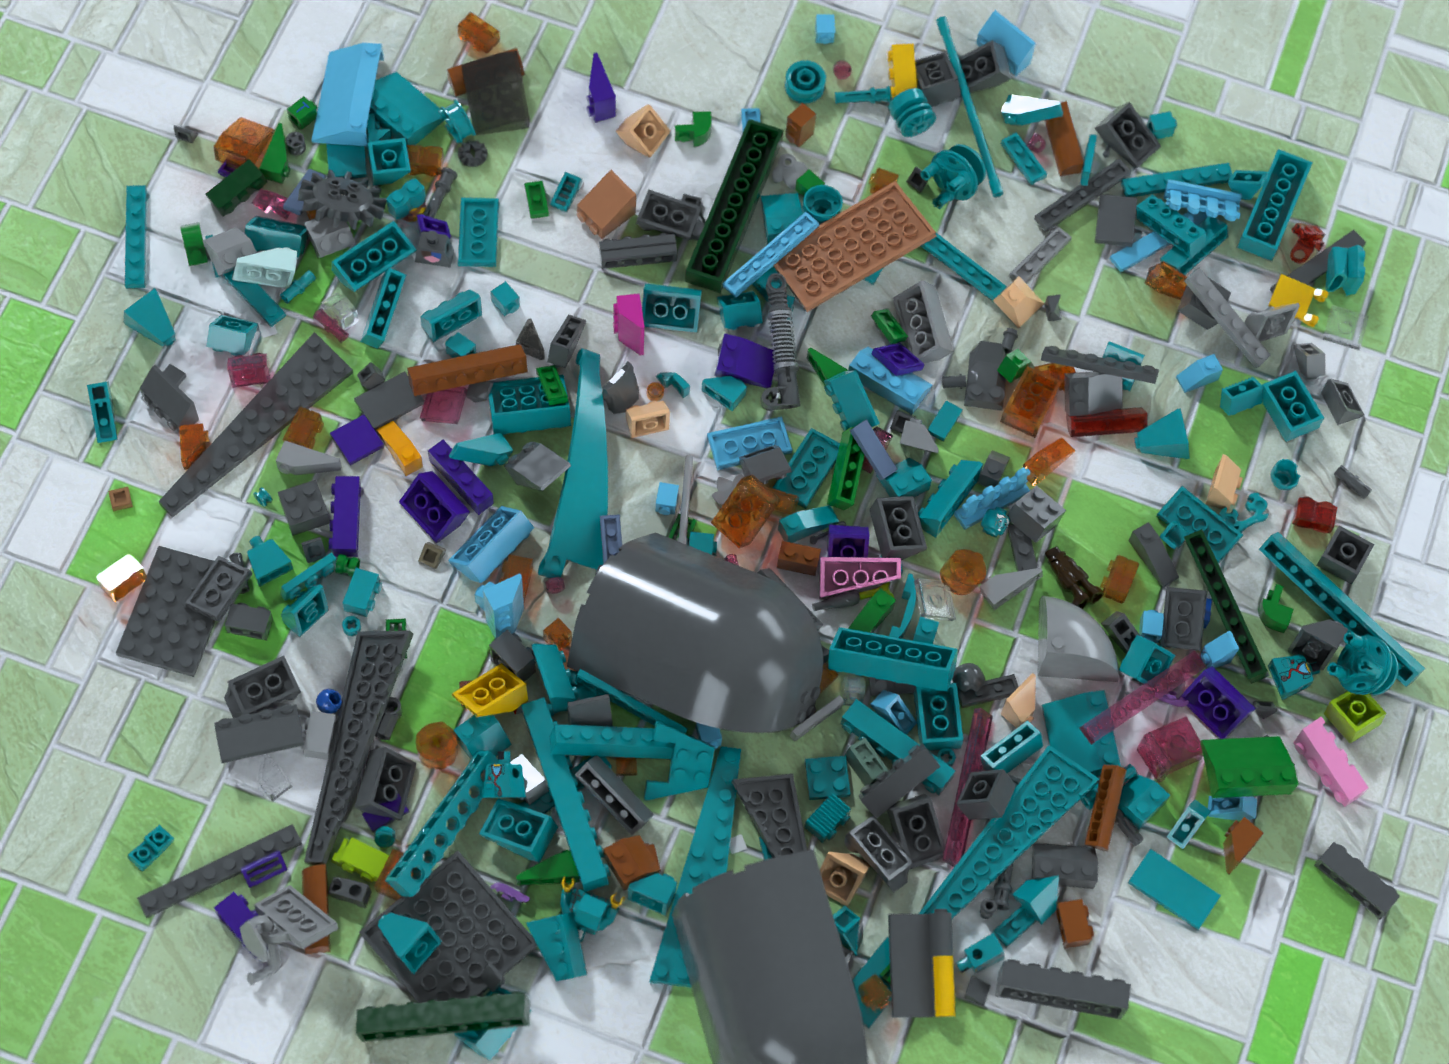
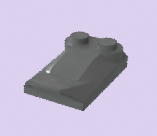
(670, 216)
(984, 383)
(261, 688)
(880, 852)

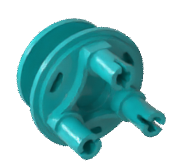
(955, 173)
(1365, 665)

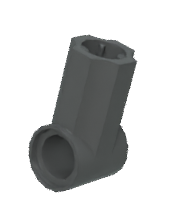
(389, 719)

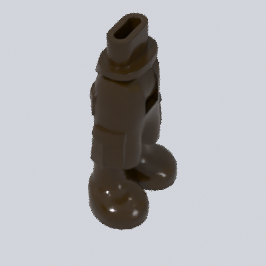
(1072, 577)

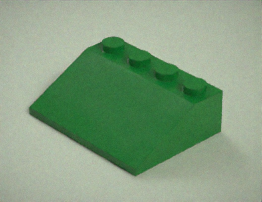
(1248, 767)

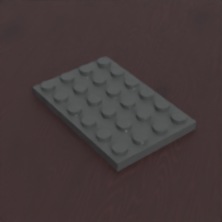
(161, 626)

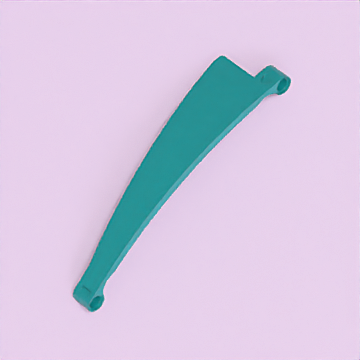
(585, 483)

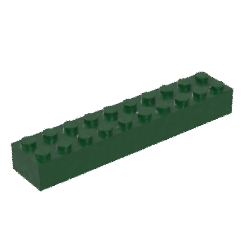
(734, 206)

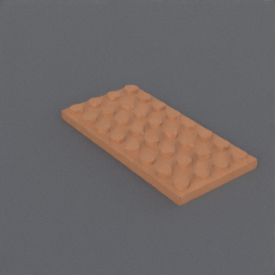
(854, 246)

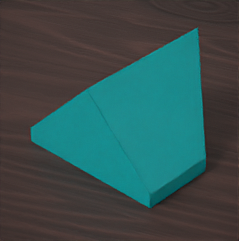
(1039, 897)
(847, 927)

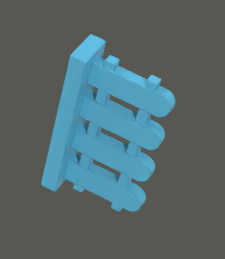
(1203, 199)
(1004, 494)

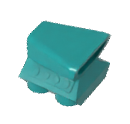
(1345, 269)

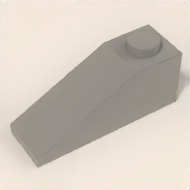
(302, 460)
(1006, 586)

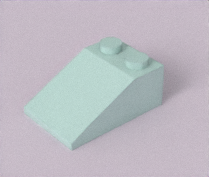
(268, 267)

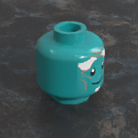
(995, 522)

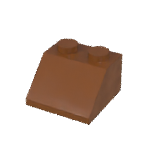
(1240, 840)
(630, 860)

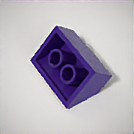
(434, 506)
(1217, 702)

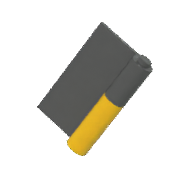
(921, 965)

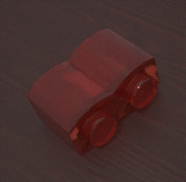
(1314, 515)

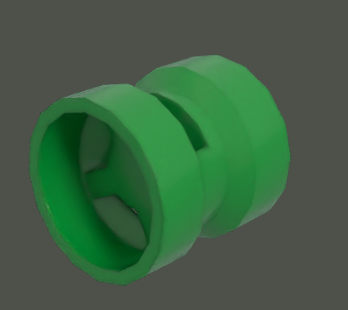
(346, 565)

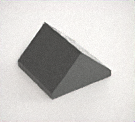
(1341, 401)

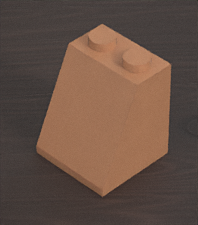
(607, 205)

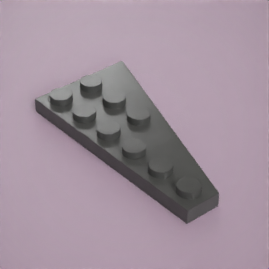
(774, 811)

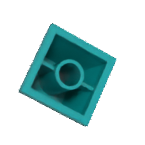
(150, 319)
(1165, 437)
(409, 938)

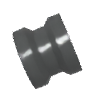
(293, 139)

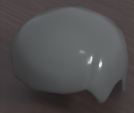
(969, 677)

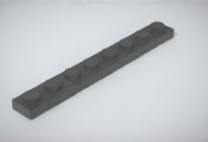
(217, 871)

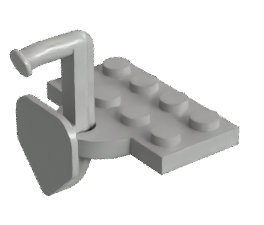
(283, 918)

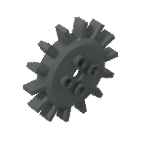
(329, 199)

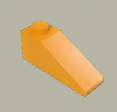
(400, 448)

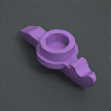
(1171, 698)
(510, 893)

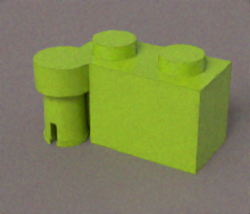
(360, 859)

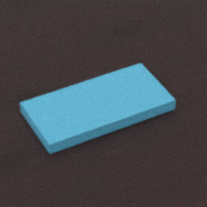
(734, 442)

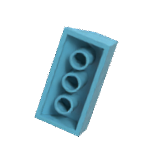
(903, 390)
(492, 544)
(504, 605)

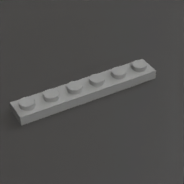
(1227, 317)

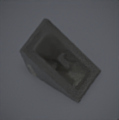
(530, 341)

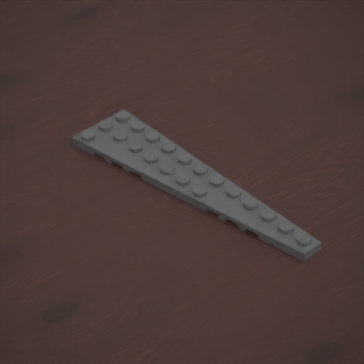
(299, 383)
(367, 690)

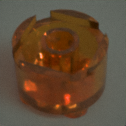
(963, 571)
(433, 735)

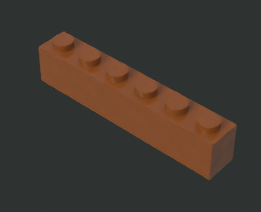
(467, 370)

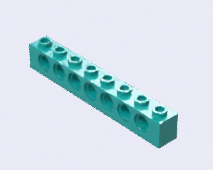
(447, 811)

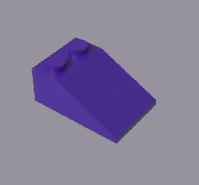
(601, 94)
(745, 361)

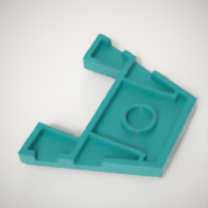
(689, 764)

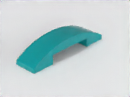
(909, 593)

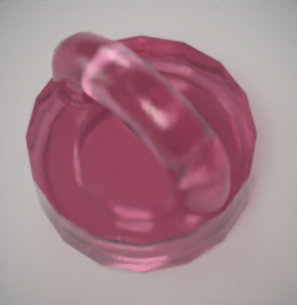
(842, 69)
(1034, 140)

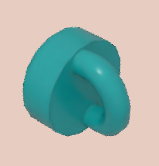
(384, 837)

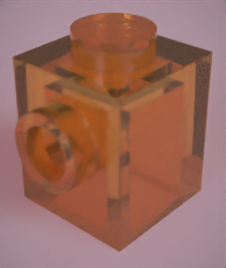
(881, 179)
(558, 634)
(874, 993)

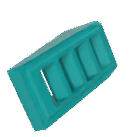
(572, 179)

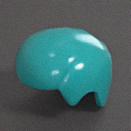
(1285, 474)

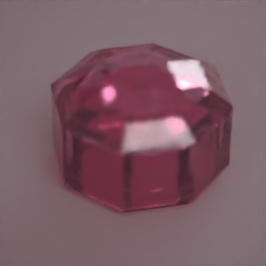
(555, 585)

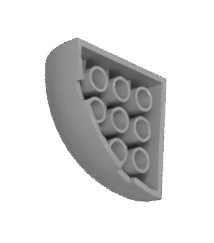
(1073, 644)

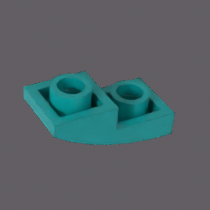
(153, 846)

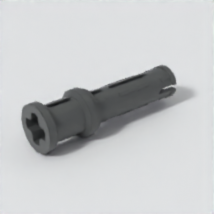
(442, 187)
(1003, 889)

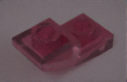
(269, 200)

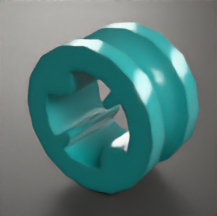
(263, 497)
(350, 620)
(951, 755)

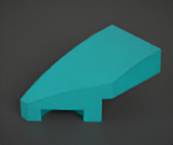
(676, 381)

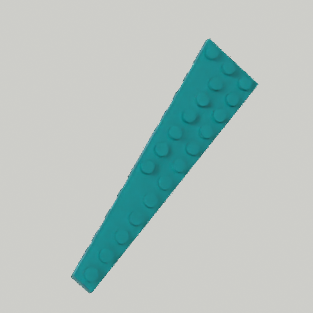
(1035, 806)

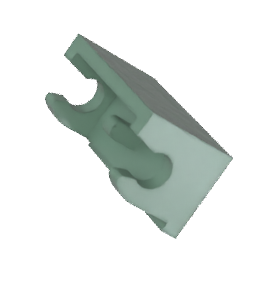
(865, 761)

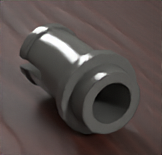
(1010, 336)
(954, 381)
(987, 908)

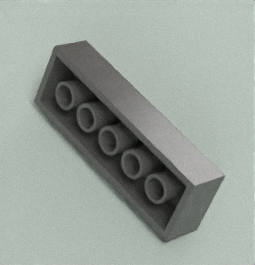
(1063, 989)

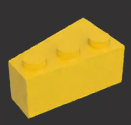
(901, 68)

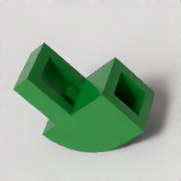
(698, 131)
(193, 244)
(1274, 614)

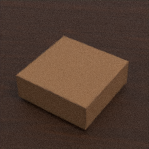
(120, 498)

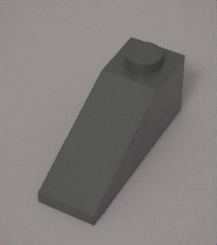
(565, 341)
(1153, 553)
(1120, 630)

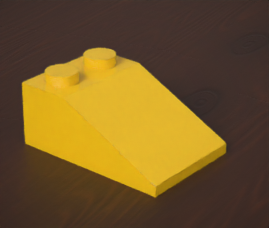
(493, 692)

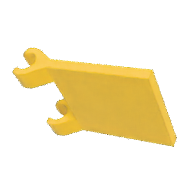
(1292, 291)

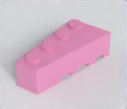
(854, 573)
(1330, 762)

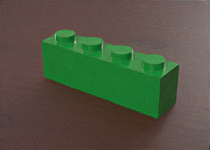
(846, 473)

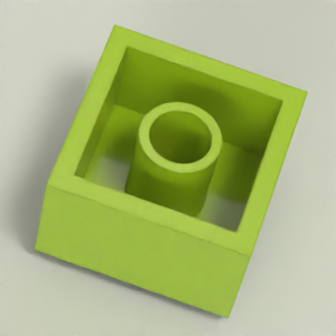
(1354, 715)

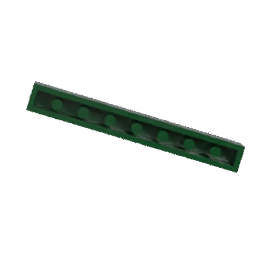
(1226, 605)
(443, 1017)

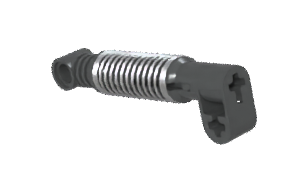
(785, 363)

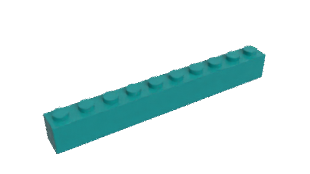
(1335, 601)
(566, 798)

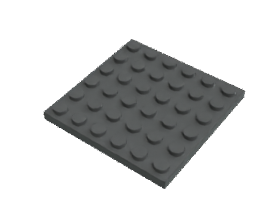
(472, 930)

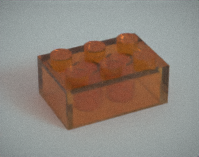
(1031, 401)
(745, 511)

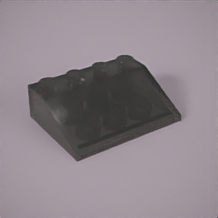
(496, 93)

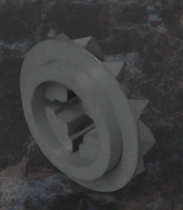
(467, 158)

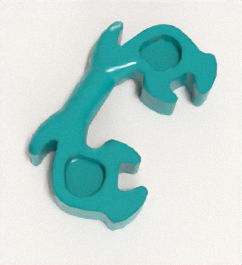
(1258, 506)

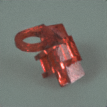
(1309, 238)

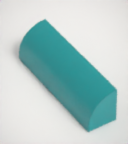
(1216, 234)

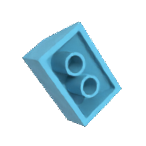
(1017, 45)

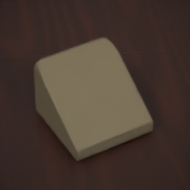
(431, 555)

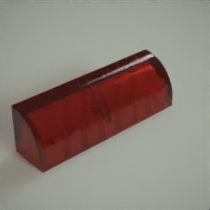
(1110, 422)

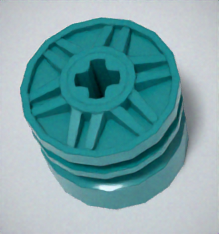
(912, 112)
(822, 203)

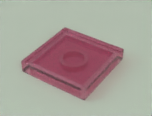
(444, 405)
(1154, 757)

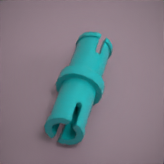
(298, 286)

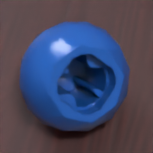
(328, 701)

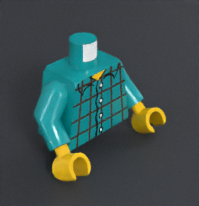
(569, 898)

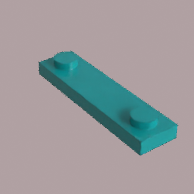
(258, 299)

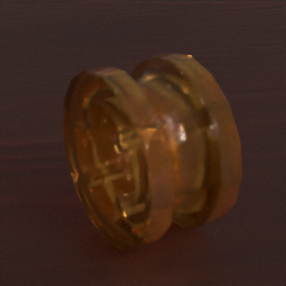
(655, 385)

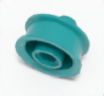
(814, 83)
(456, 121)

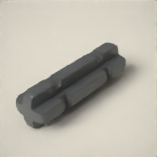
(1128, 828)

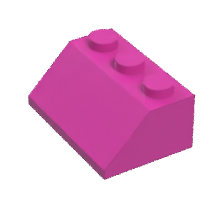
(629, 322)

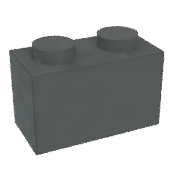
(249, 621)

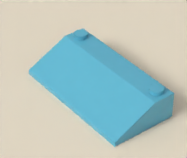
(347, 95)

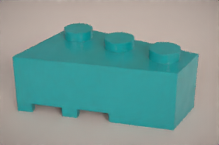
(559, 945)

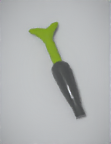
(849, 598)

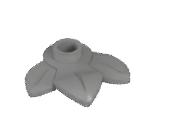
(788, 173)
(725, 488)

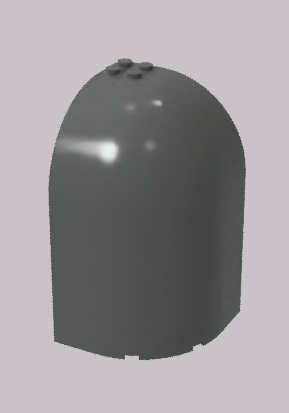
(699, 638)
(770, 967)

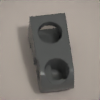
(350, 891)

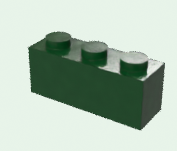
(236, 188)

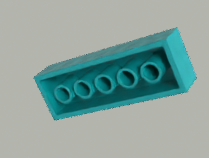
(1274, 205)
(892, 659)

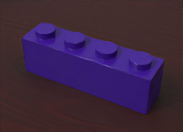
(461, 478)
(346, 516)

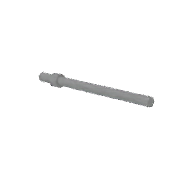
(685, 500)

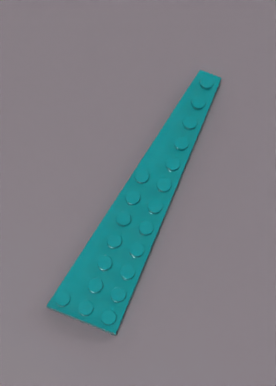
(705, 860)

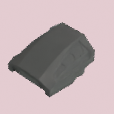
(621, 390)

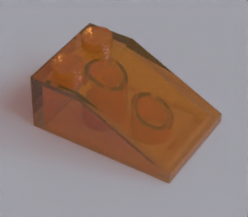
(242, 142)

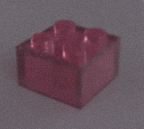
(1179, 743)

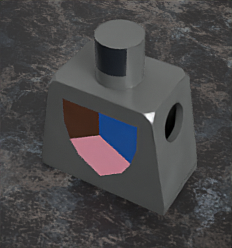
(434, 249)

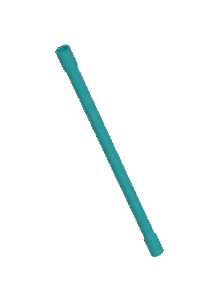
(994, 181)

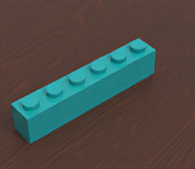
(607, 742)
(890, 742)

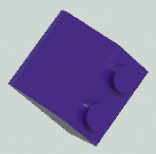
(848, 541)

